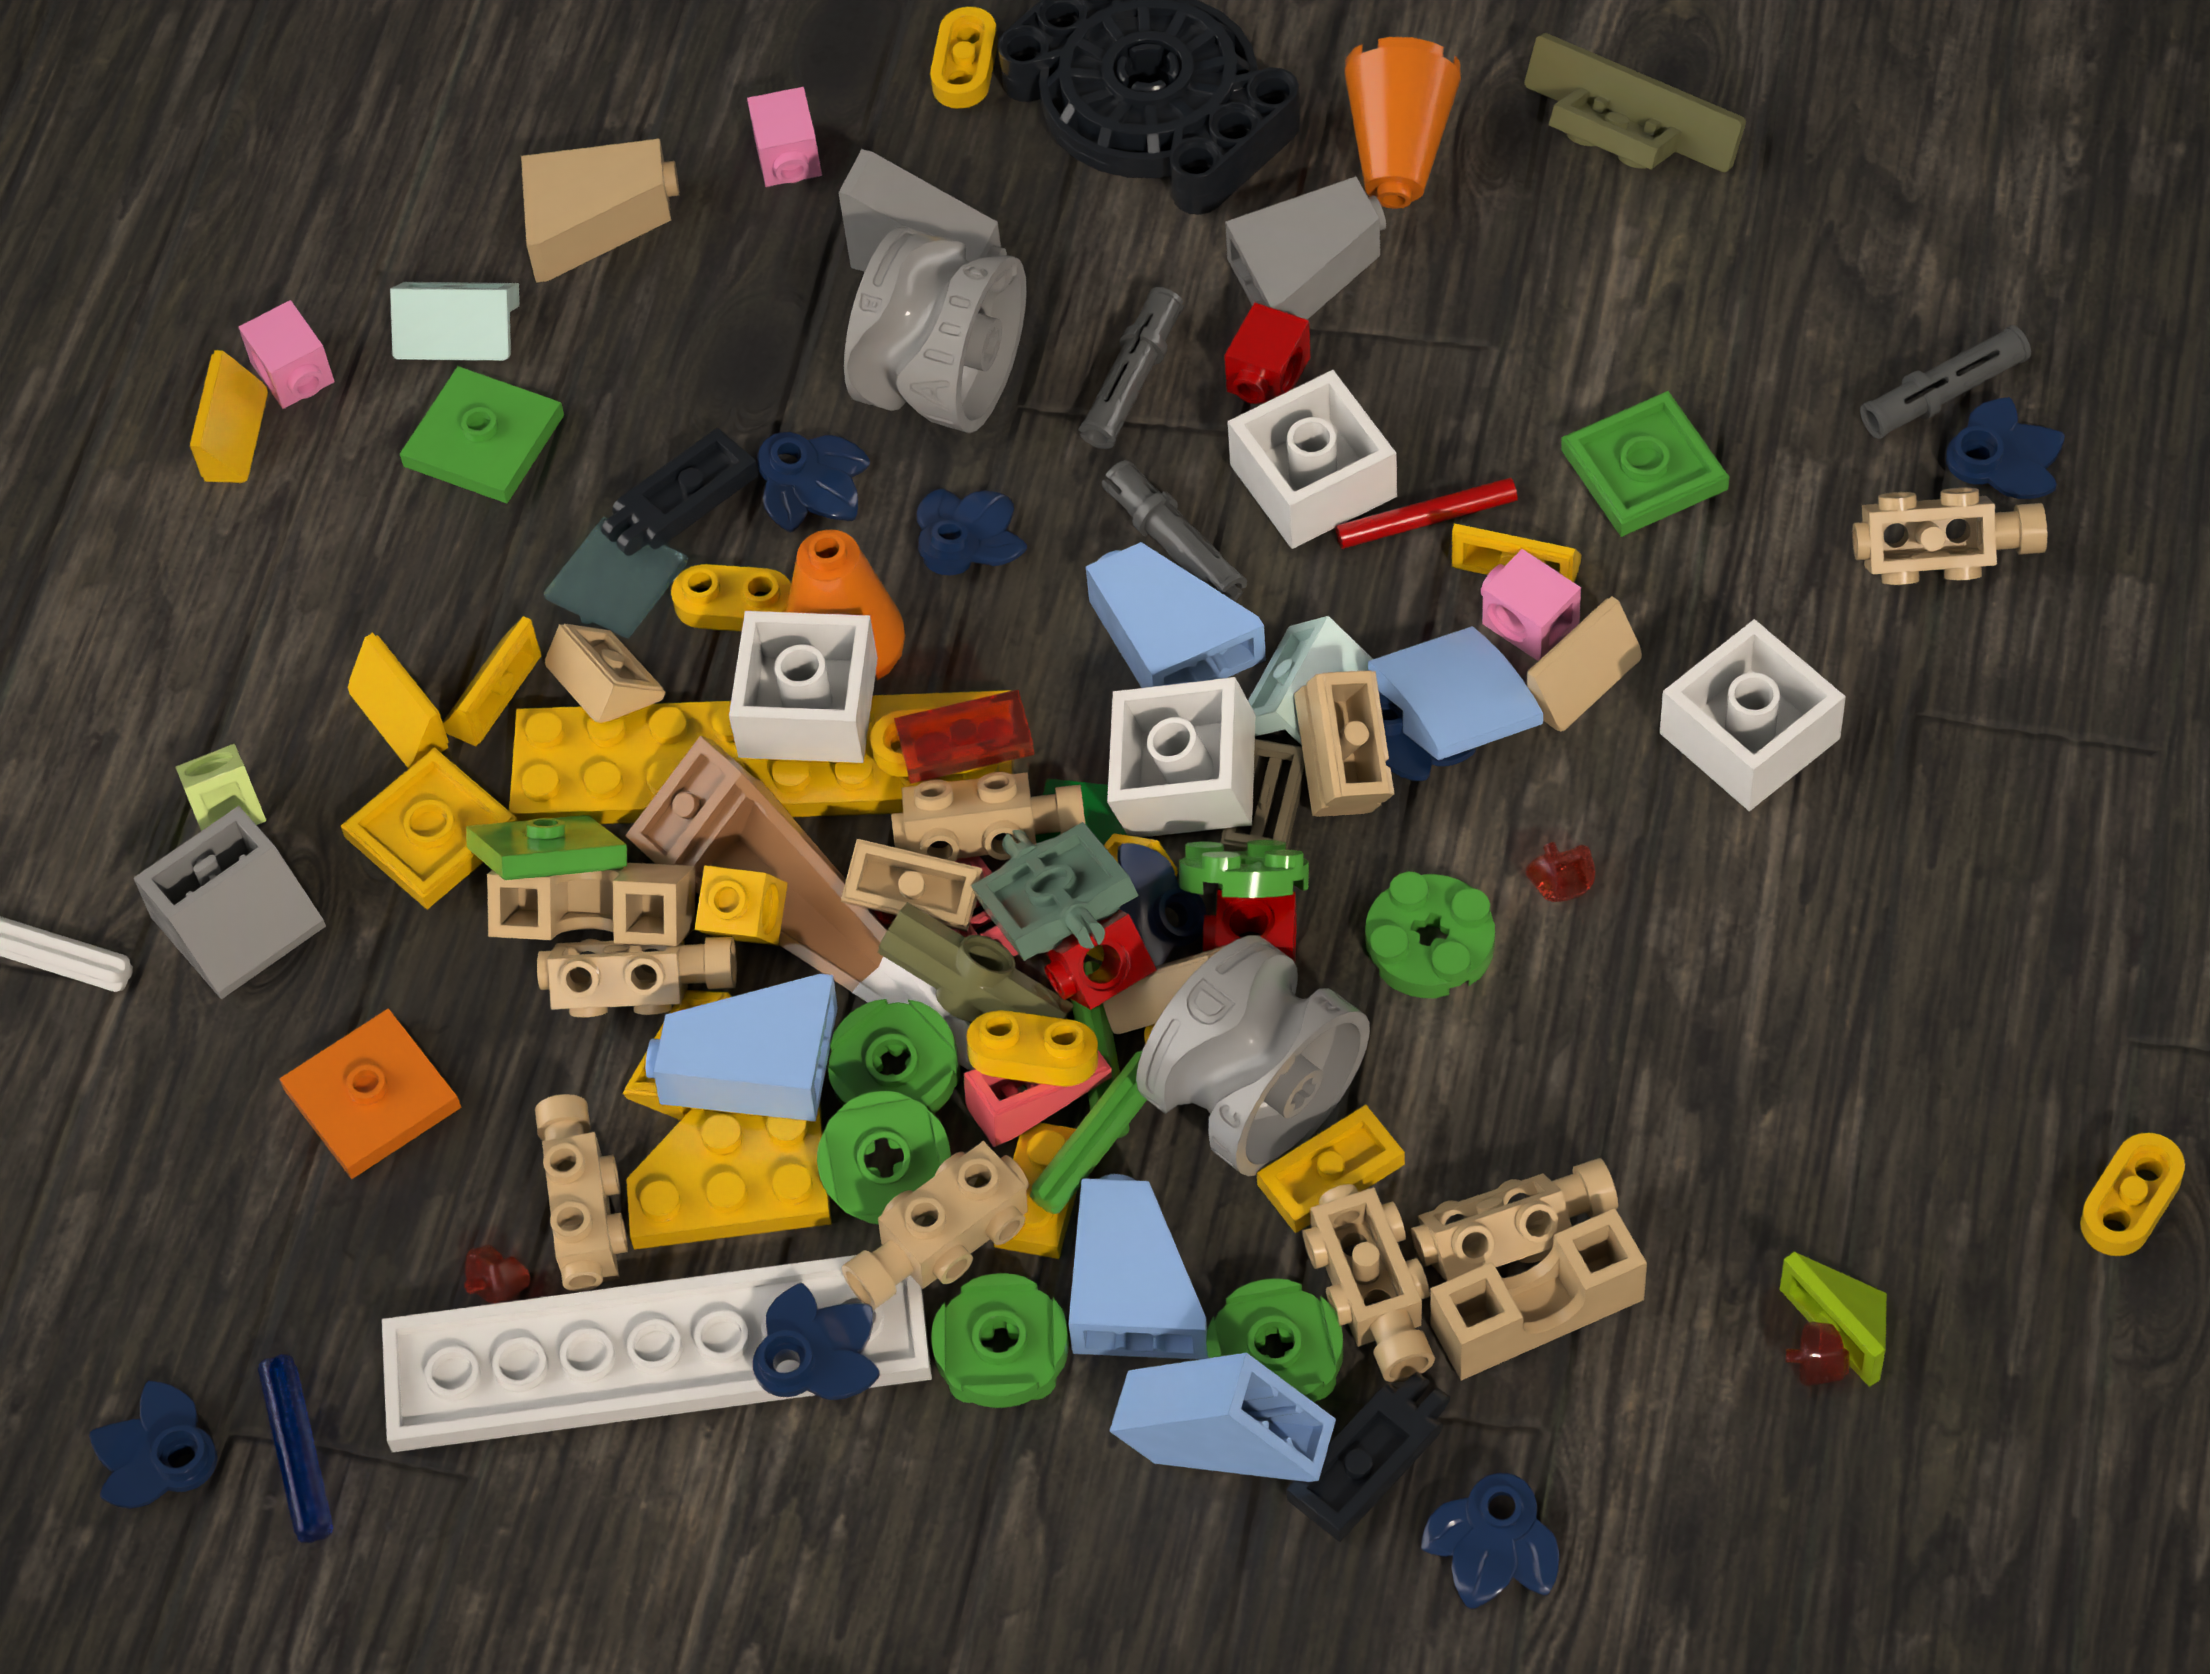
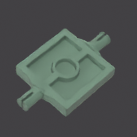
(1054, 890)

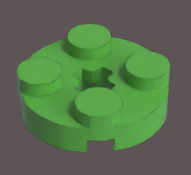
(1255, 873)
(1430, 901)
(896, 1028)
(852, 1136)
(1294, 1315)
(1007, 1377)

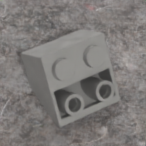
(229, 902)

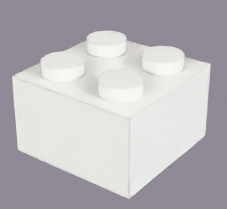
(1312, 459)
(803, 686)
(1752, 714)
(1182, 758)

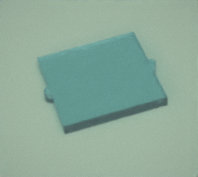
(613, 587)

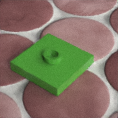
(482, 434)
(1644, 463)
(546, 847)

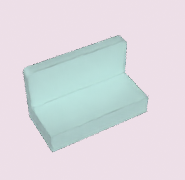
(452, 320)
(1303, 652)

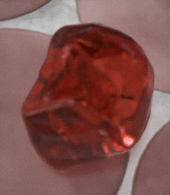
(1562, 874)
(492, 1276)
(1821, 1355)

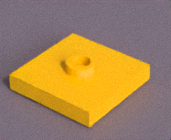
(420, 825)

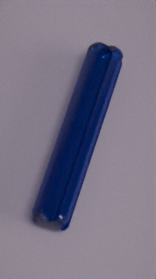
(295, 1449)

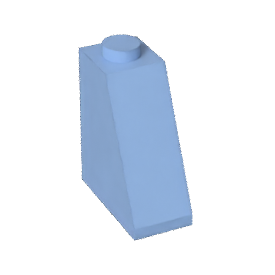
(1171, 621)
(749, 1051)
(1130, 1278)
(1223, 1419)

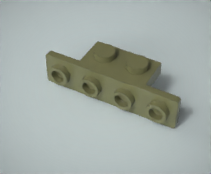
(1629, 111)

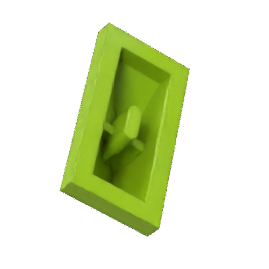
(1846, 1303)

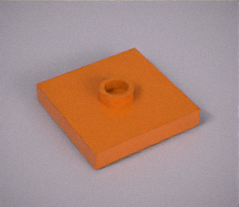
(370, 1093)

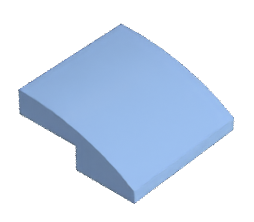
(1456, 693)

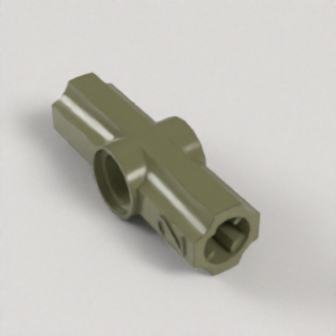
(968, 972)

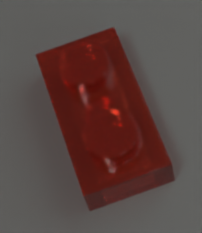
(964, 736)

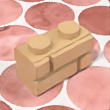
(1343, 743)

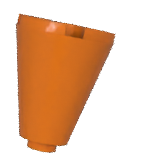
(1400, 113)
(838, 579)

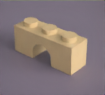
(635, 903)
(1582, 1279)

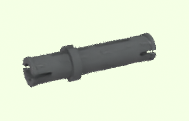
(1141, 348)
(1890, 409)
(1158, 516)

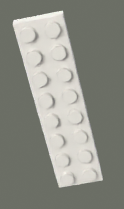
(615, 1354)

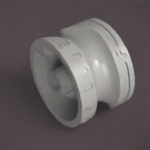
(934, 329)
(1253, 1053)

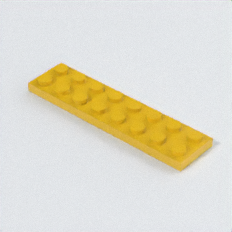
(616, 767)

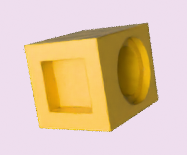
(741, 905)

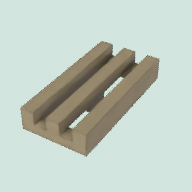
(1277, 754)

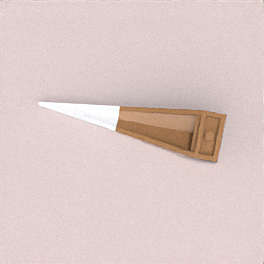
(728, 819)

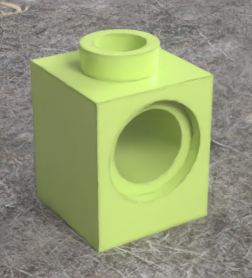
(218, 785)

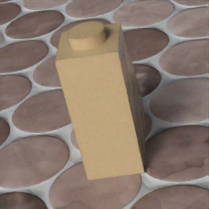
(593, 201)

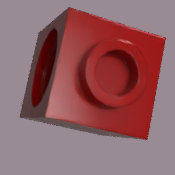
(1267, 354)
(1269, 916)
(1123, 963)

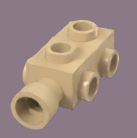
(1925, 537)
(976, 811)
(631, 977)
(579, 1194)
(964, 1222)
(1515, 1230)
(1371, 1275)

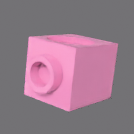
(784, 136)
(286, 354)
(1530, 604)

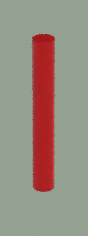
(1426, 513)

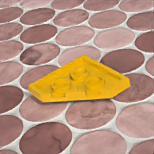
(728, 1179)

